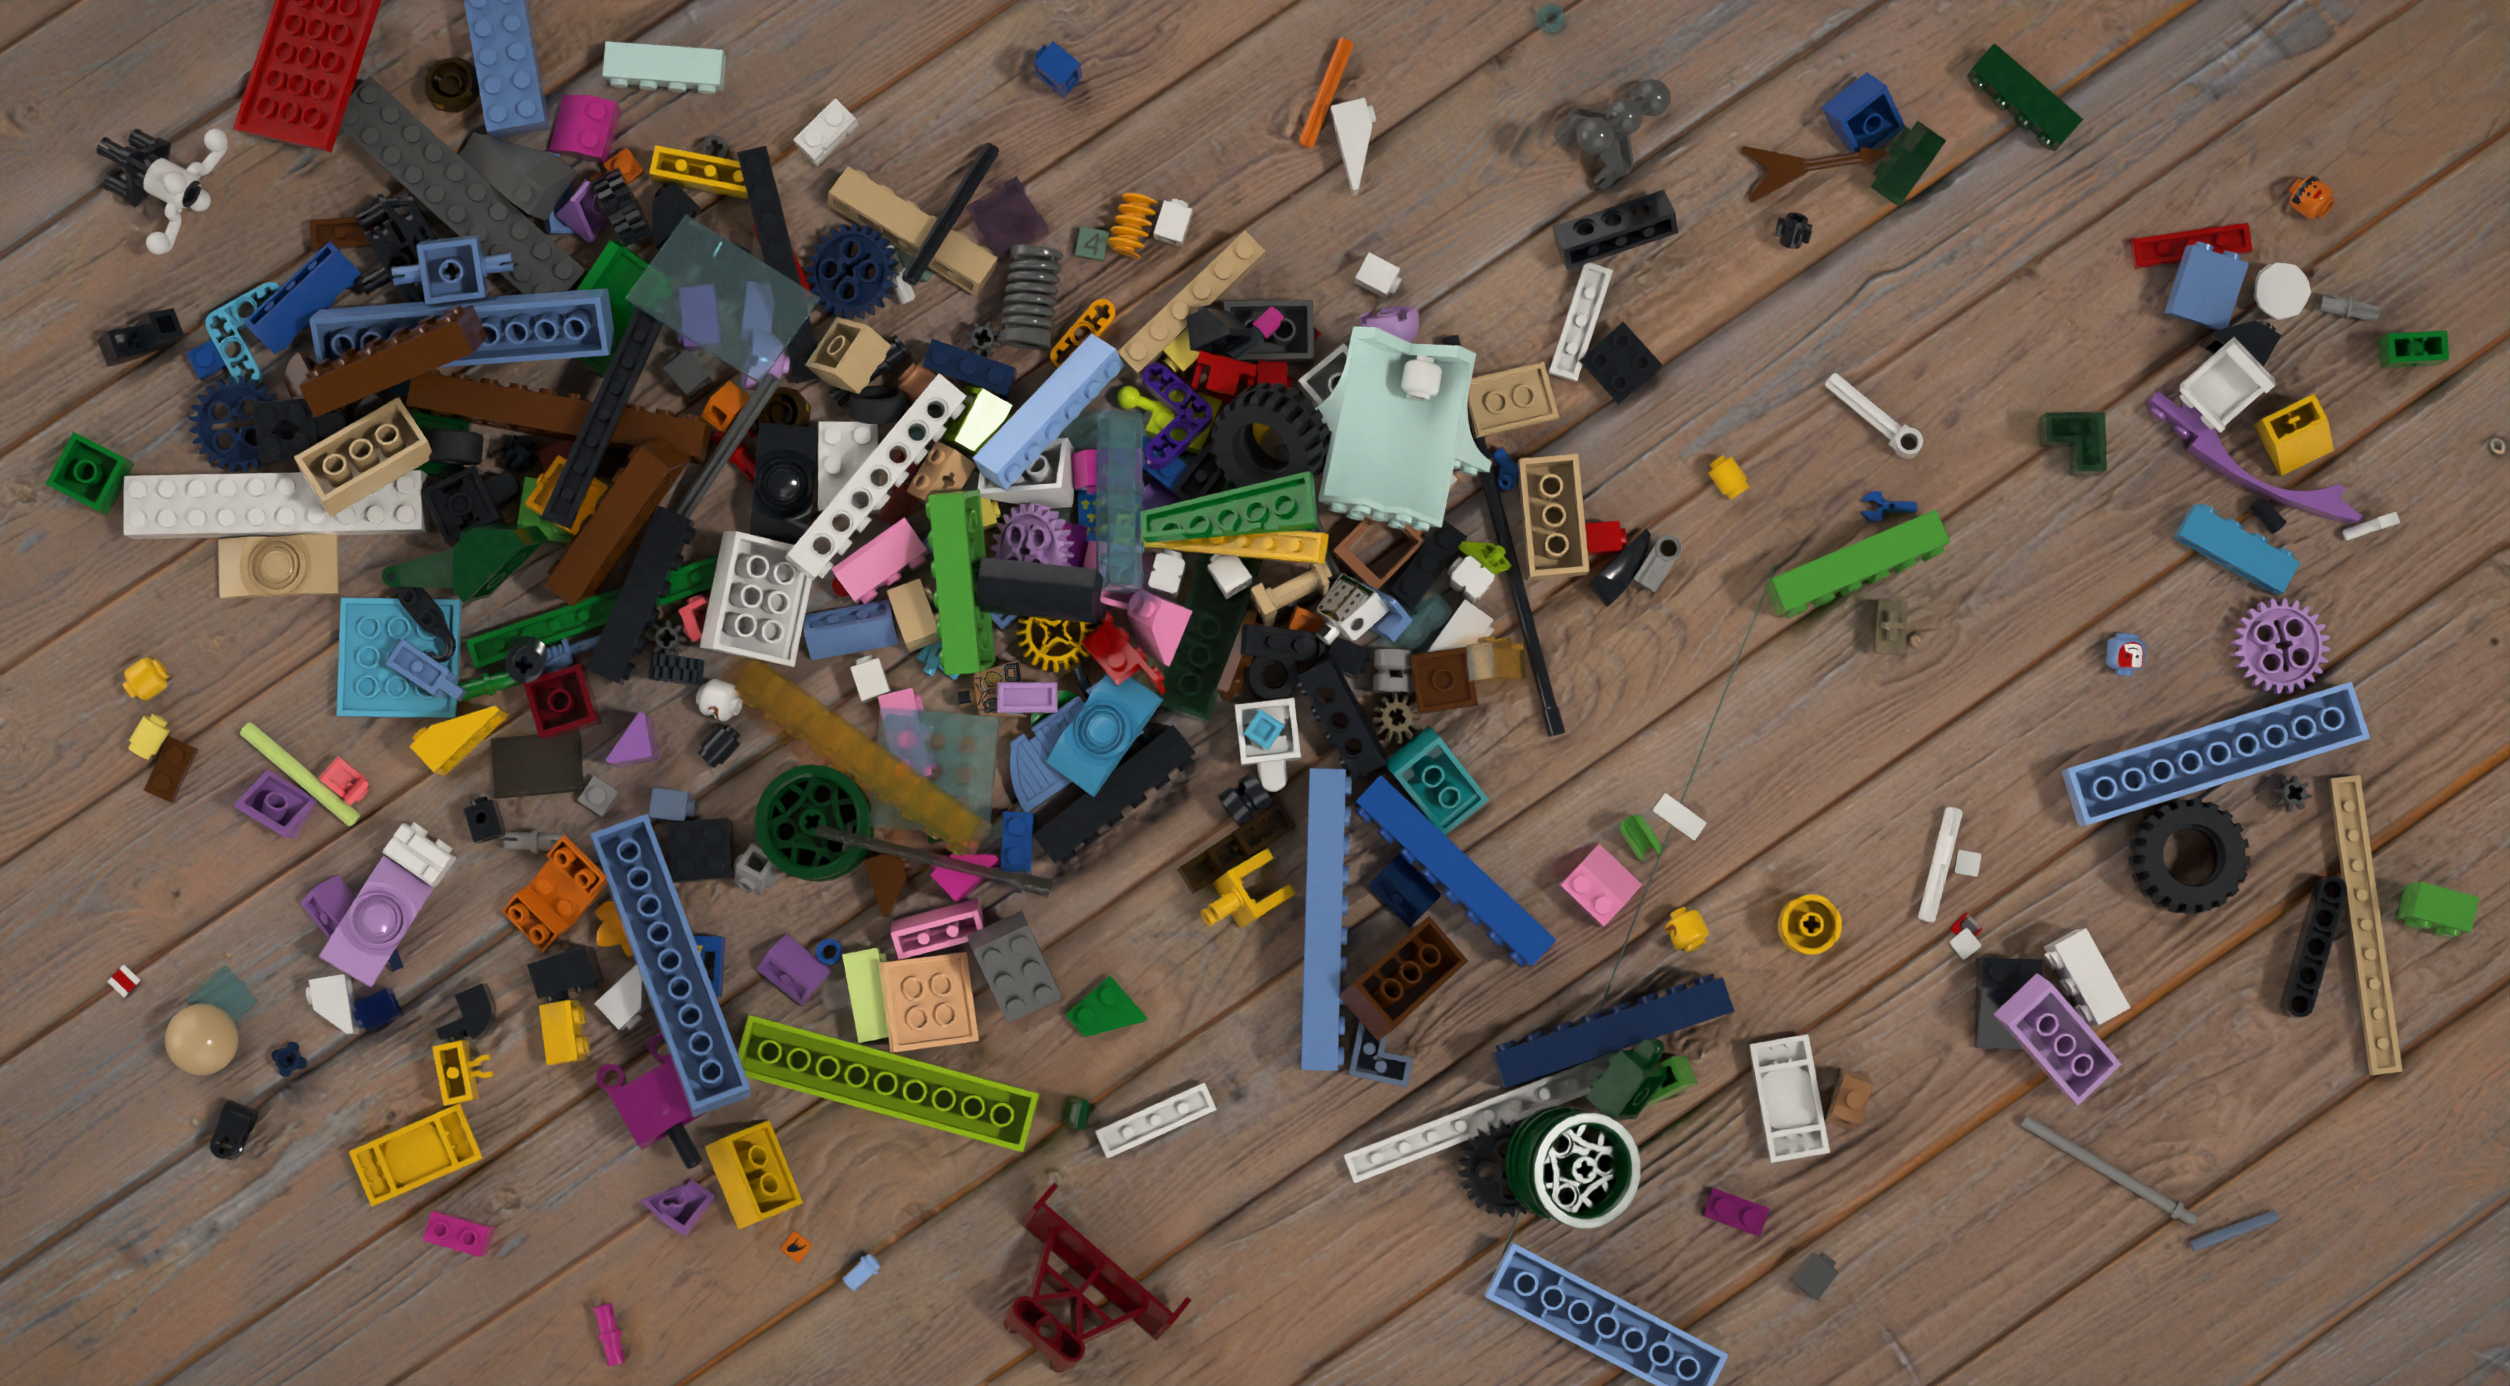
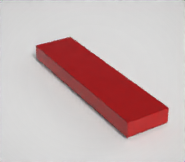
(2169, 248)

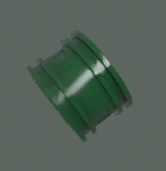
(800, 816)
(1591, 1194)

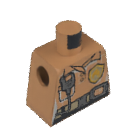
(985, 690)
(1848, 1100)

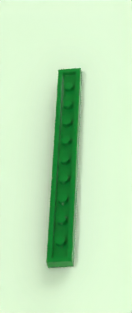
(584, 616)

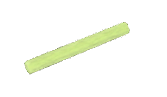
(299, 774)

